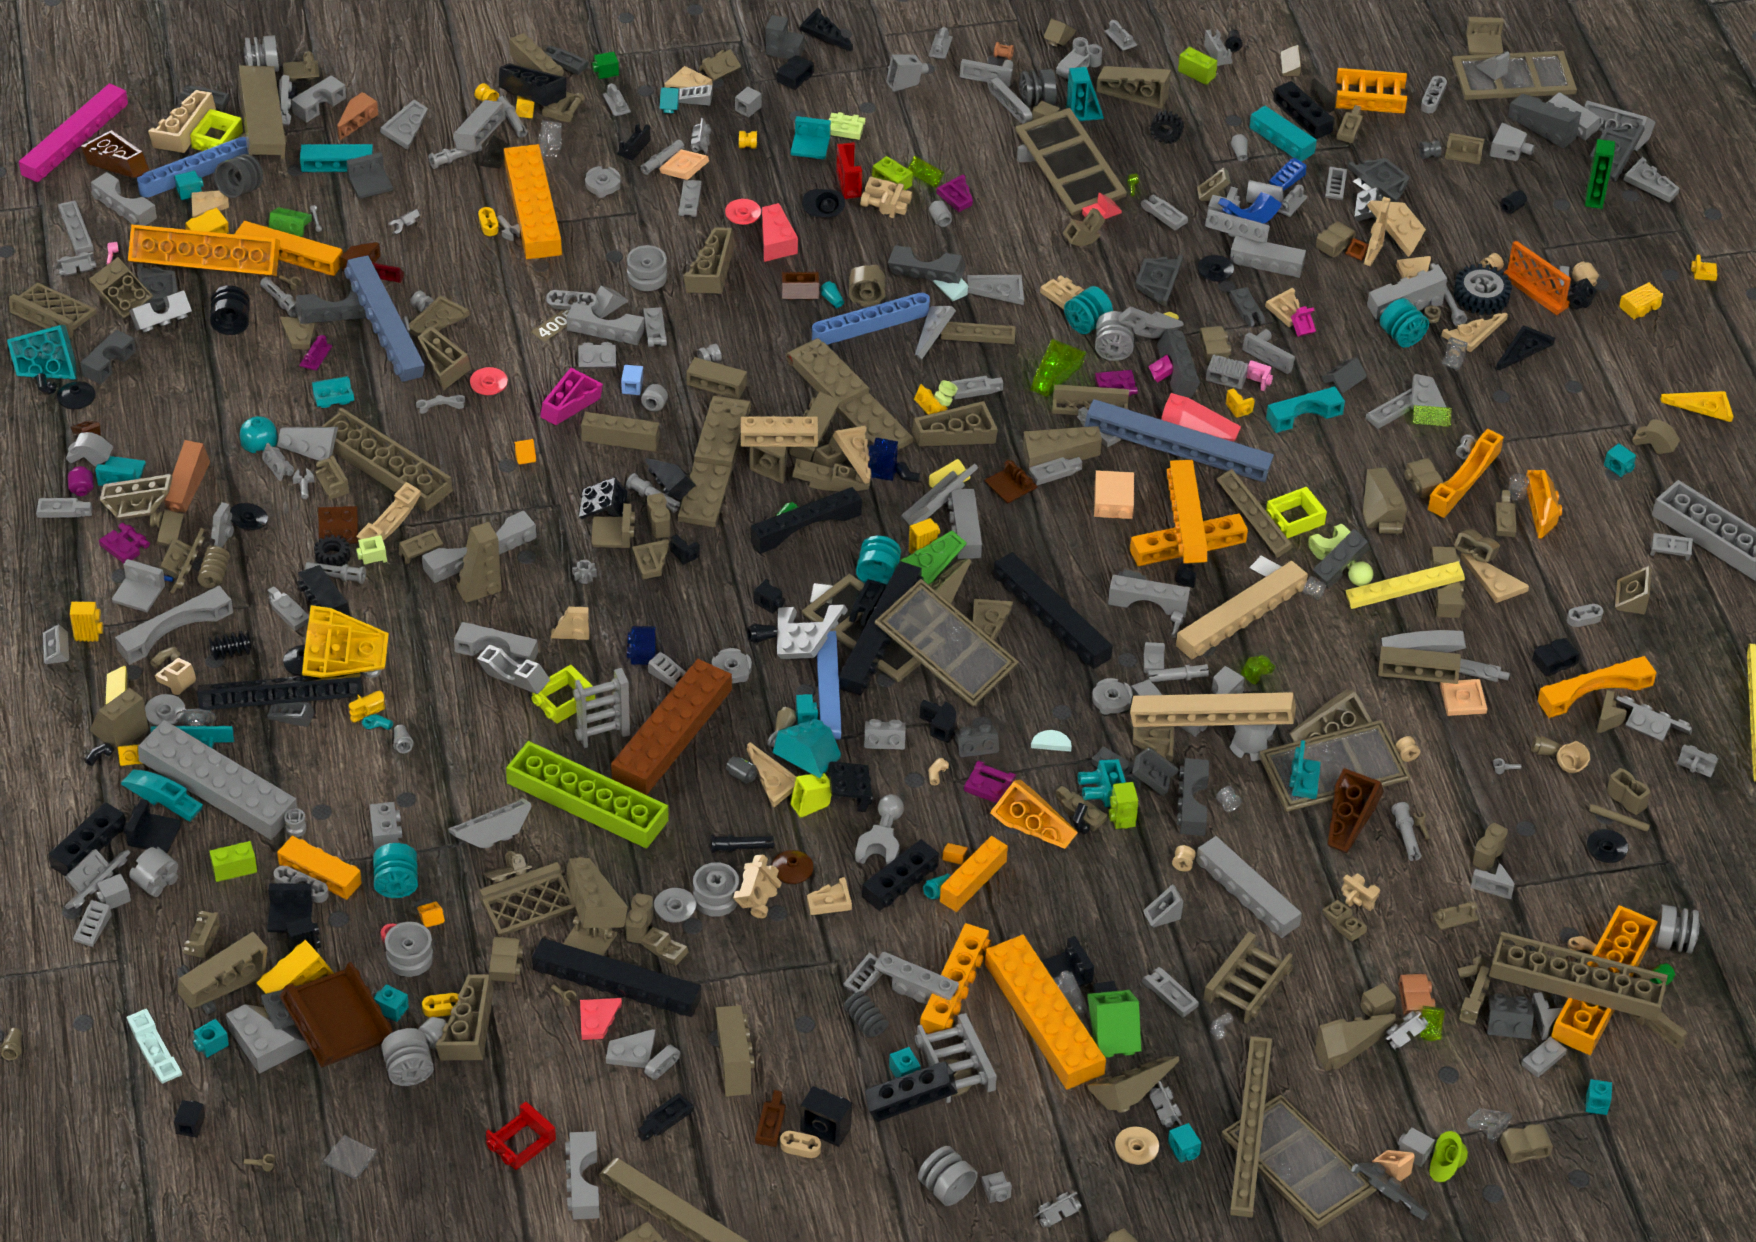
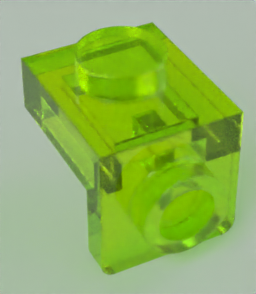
(1256, 667)
(1434, 1017)

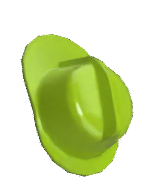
(1448, 1156)

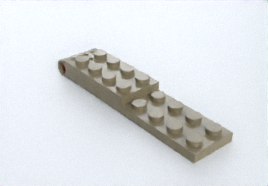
(857, 406)
(714, 461)

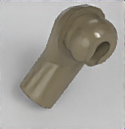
(171, 652)
(1471, 970)

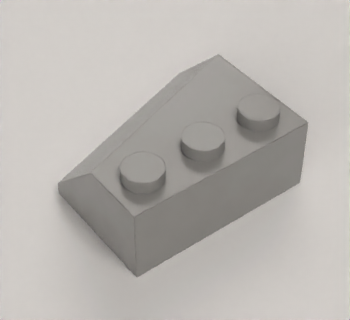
(260, 1039)

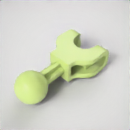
(1359, 572)

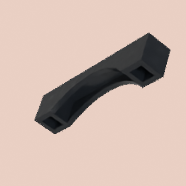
(773, 531)

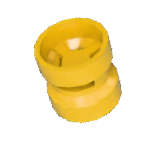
(484, 92)
(748, 139)

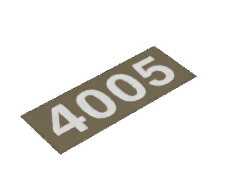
(551, 326)

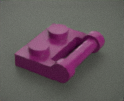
(987, 787)

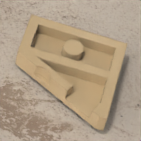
(687, 78)
(207, 201)
(1284, 306)

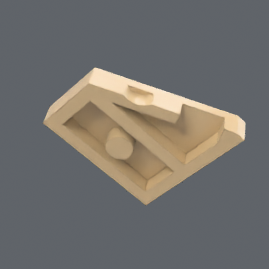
(1411, 266)
(573, 624)
(830, 899)

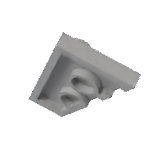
(1648, 179)
(999, 287)
(309, 441)

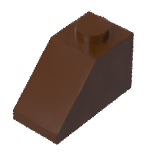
(369, 249)

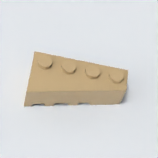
(175, 131)

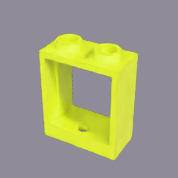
(218, 120)
(1301, 497)
(558, 680)

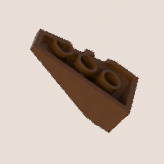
(1352, 807)

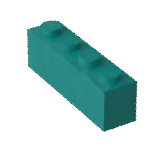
(1282, 133)
(331, 156)

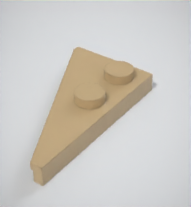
(1378, 232)
(1475, 331)
(854, 446)
(1495, 581)
(774, 777)

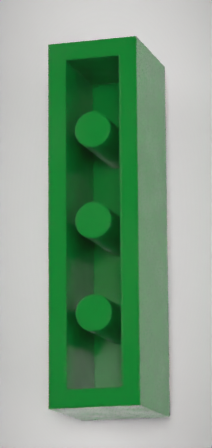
(1599, 173)

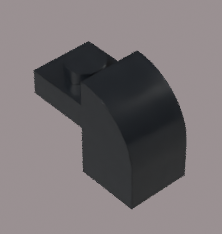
(941, 718)

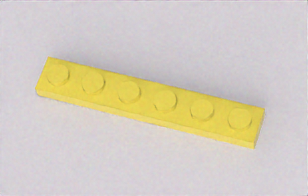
(1405, 585)

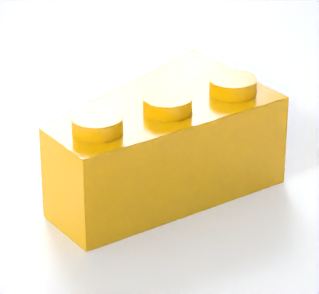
(297, 968)

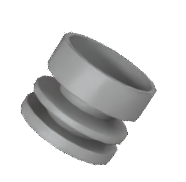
(261, 54)
(1113, 339)
(1677, 929)
(407, 1057)
(947, 1175)

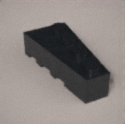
(532, 84)

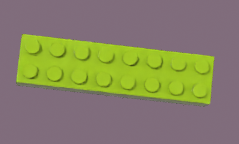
(587, 794)

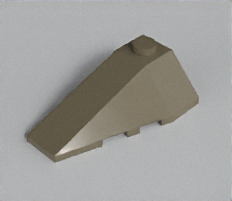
(1382, 499)
(1343, 1041)

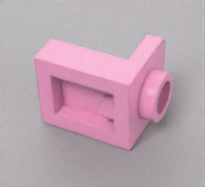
(1260, 373)

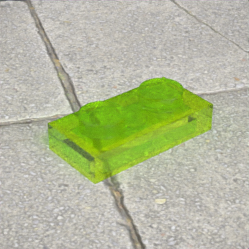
(925, 171)
(1431, 415)

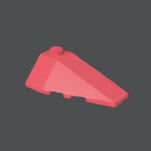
(1195, 416)

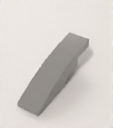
(1435, 640)

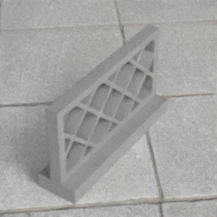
(936, 496)

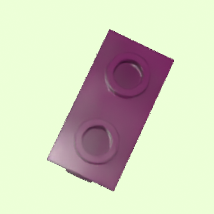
(316, 353)

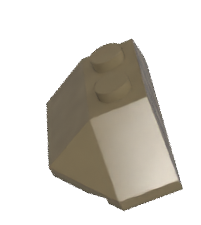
(136, 496)

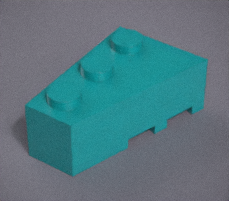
(1082, 96)

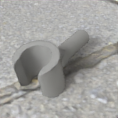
(1176, 617)
(1500, 766)

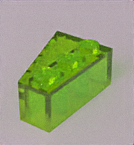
(1056, 367)

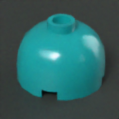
(257, 433)

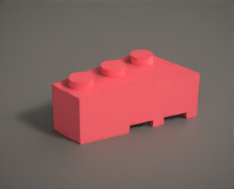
(778, 234)

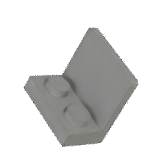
(140, 586)

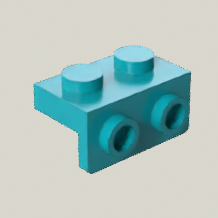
(332, 392)

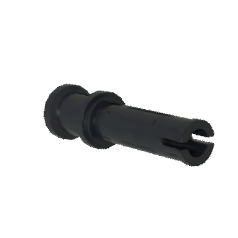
(730, 843)

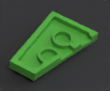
(936, 556)

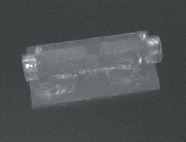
(1071, 991)

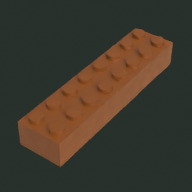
(671, 726)

